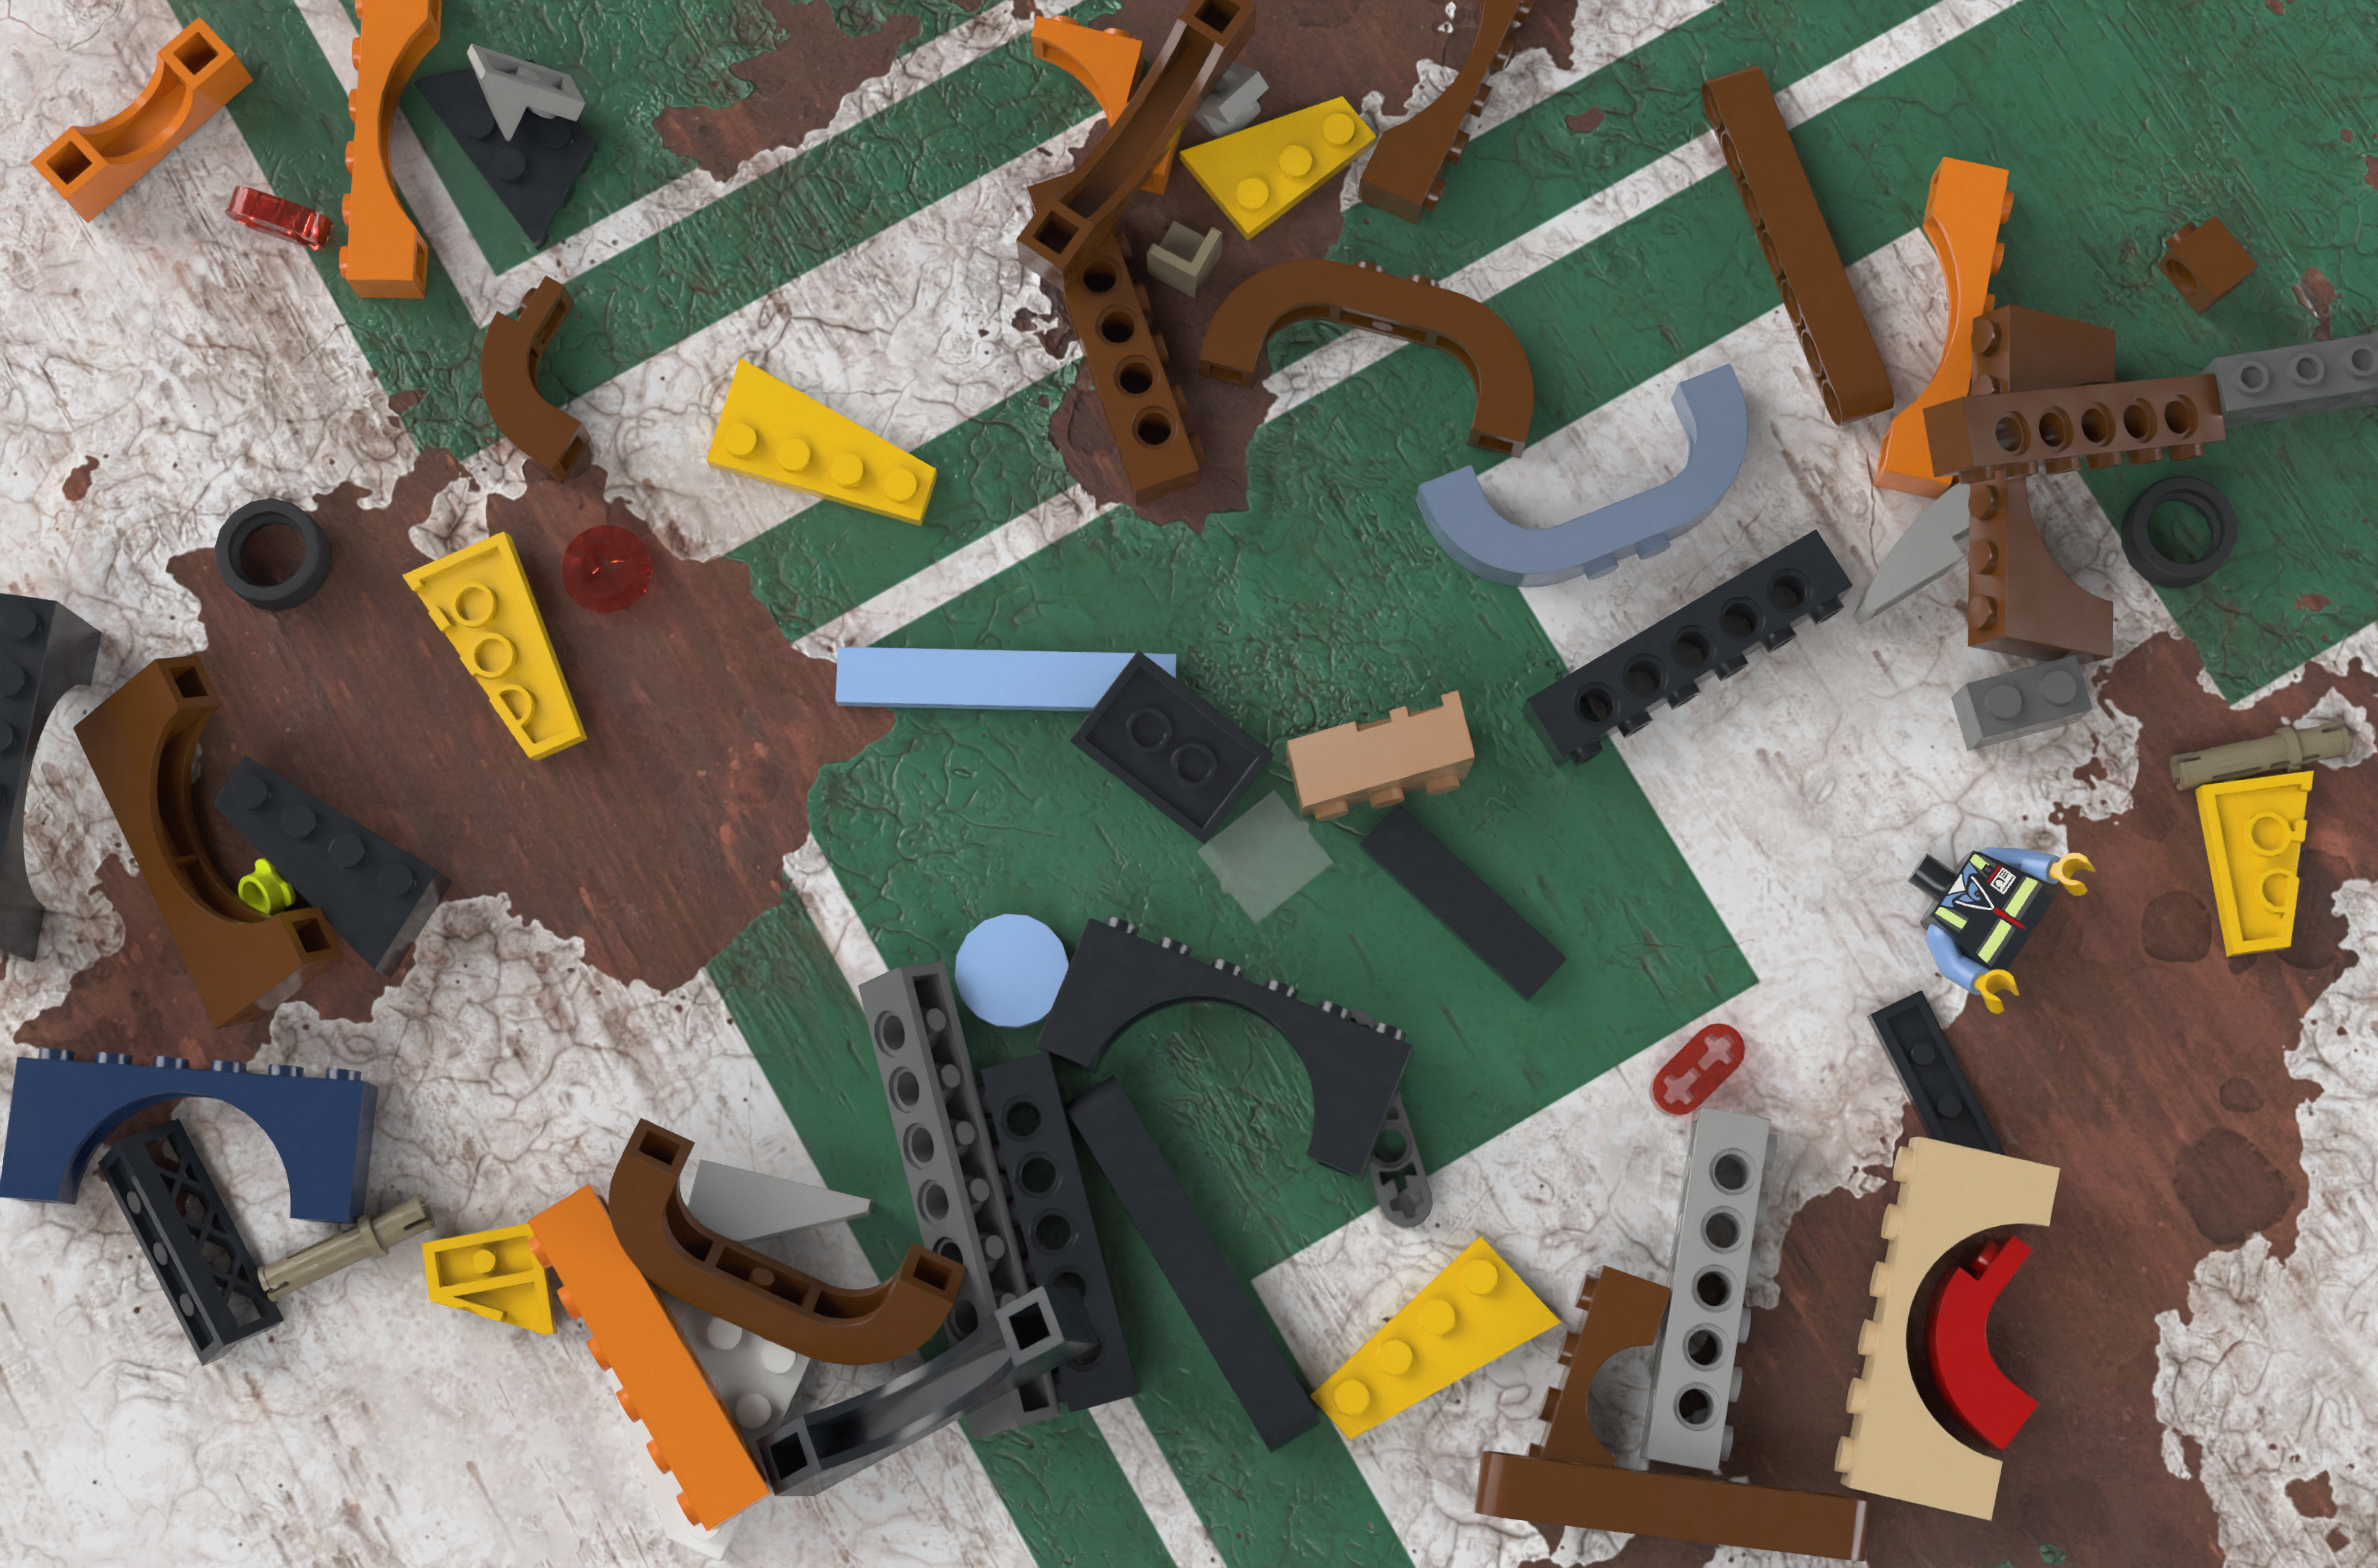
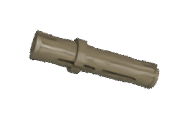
(2283, 750)
(367, 1238)

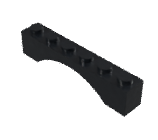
(999, 1356)

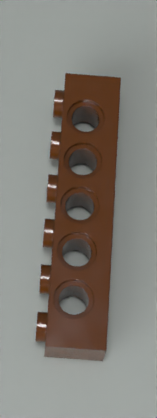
(2072, 426)
(1149, 469)

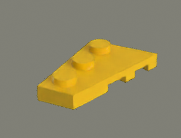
(1279, 162)

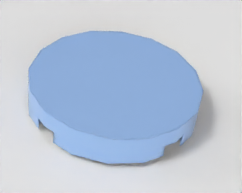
(1010, 970)

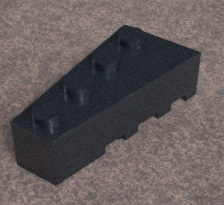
(359, 880)

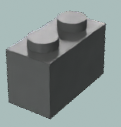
(2021, 702)

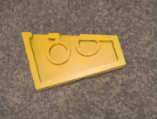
(2253, 856)

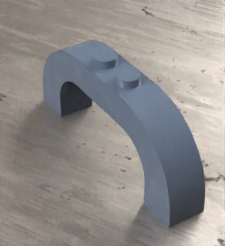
(1643, 524)

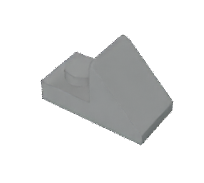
(518, 84)
(1232, 101)

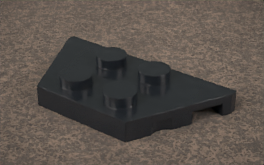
(531, 171)

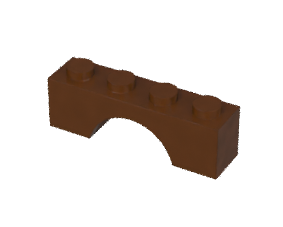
(1616, 1315)

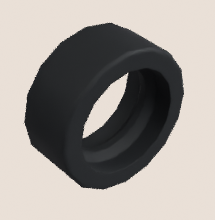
(2208, 502)
(240, 528)

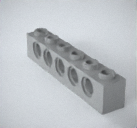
(1665, 1433)

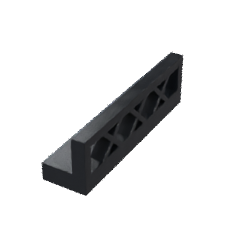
(170, 1245)

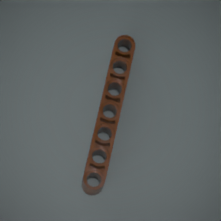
(1797, 245)
(1672, 1506)

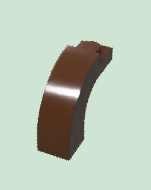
(509, 382)

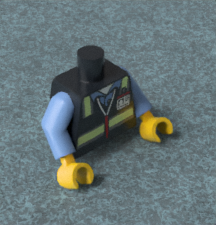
(1989, 911)

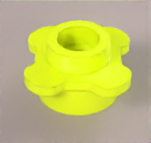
(266, 889)

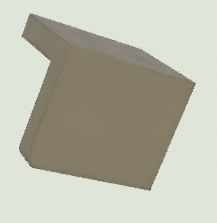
(1185, 258)

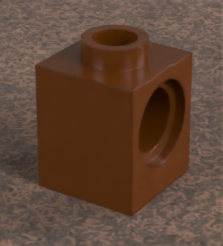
(2205, 263)

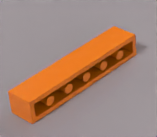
(651, 1359)

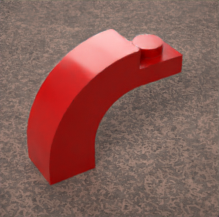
(1958, 1350)

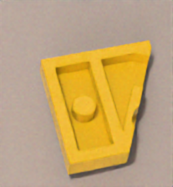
(492, 1277)

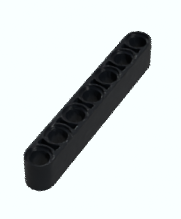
(1192, 1264)

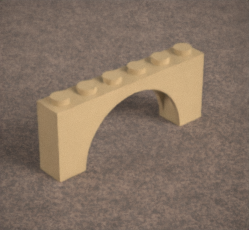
(1893, 1437)

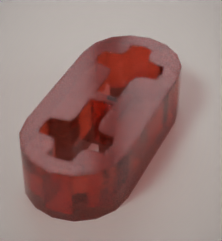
(279, 218)
(1707, 1080)

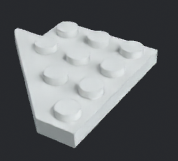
(758, 1388)

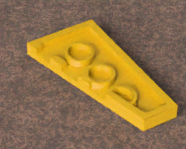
(806, 447)
(497, 629)
(1444, 1333)

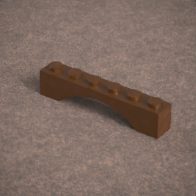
(1413, 155)
(1098, 192)

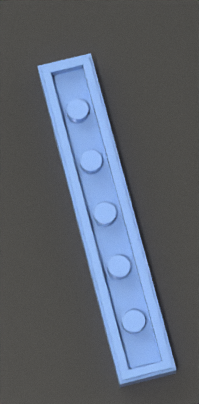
(979, 678)

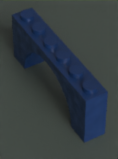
(70, 1108)

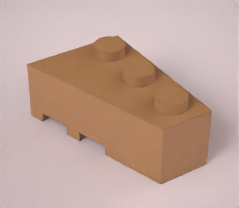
(1381, 759)

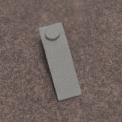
(764, 1207)

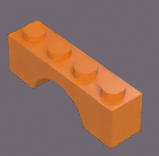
(189, 85)

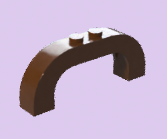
(1388, 306)
(757, 1290)

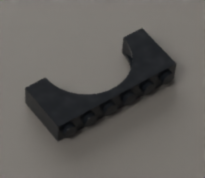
(41, 658)
(1125, 979)

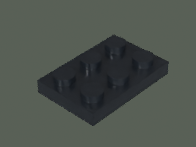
(1171, 747)

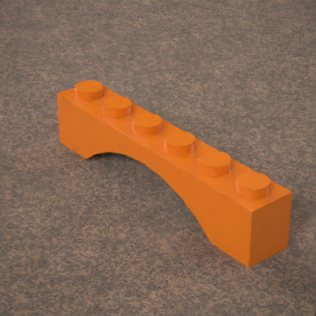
(1962, 225)
(384, 247)

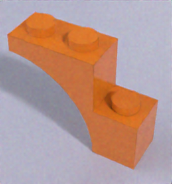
(1106, 65)

